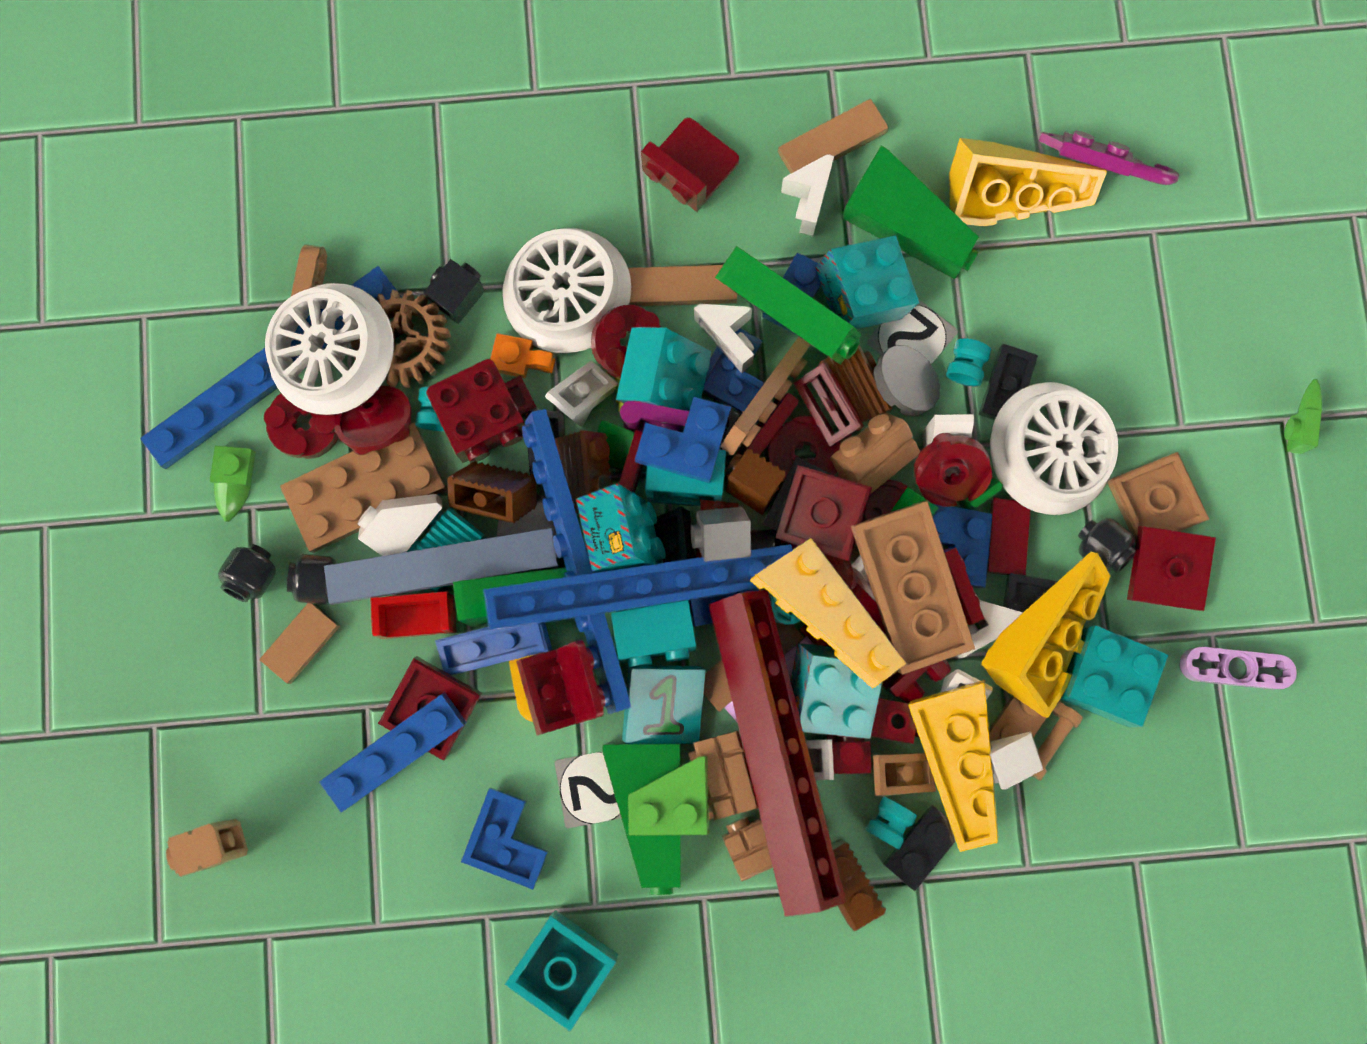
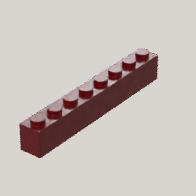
(777, 754)

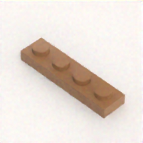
(762, 405)

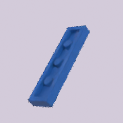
(393, 752)

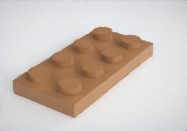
(338, 493)
(913, 586)

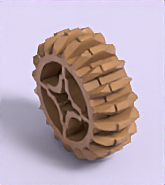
(402, 310)

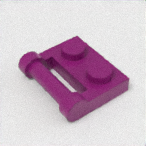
(637, 413)

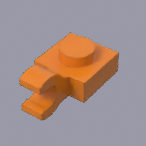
(516, 355)

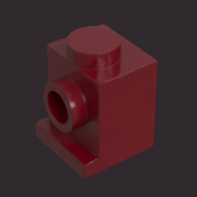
(882, 724)
(850, 754)

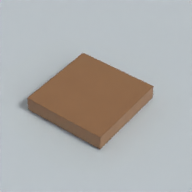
(1158, 496)

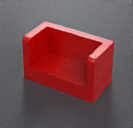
(413, 615)

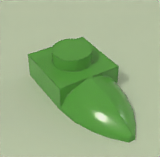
(1304, 427)
(231, 478)

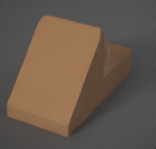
(902, 774)

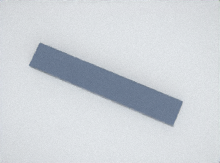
(440, 566)

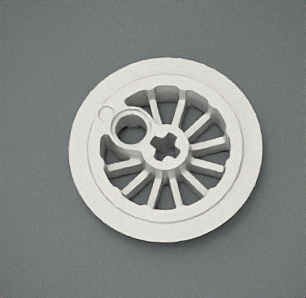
(363, 321)
(543, 326)
(1010, 456)

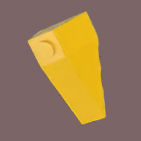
(1007, 182)
(1038, 645)

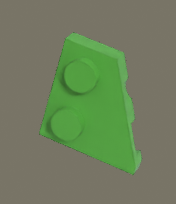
(672, 803)

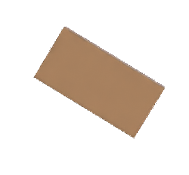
(299, 643)

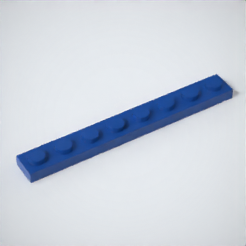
(233, 393)
(571, 546)
(624, 589)

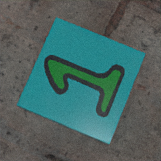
(664, 704)

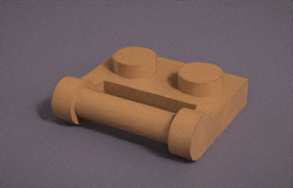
(1019, 719)

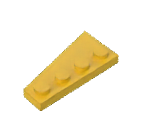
(822, 600)
(958, 749)

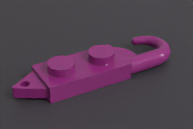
(1111, 157)

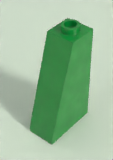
(900, 205)
(789, 306)
(470, 597)
(629, 769)

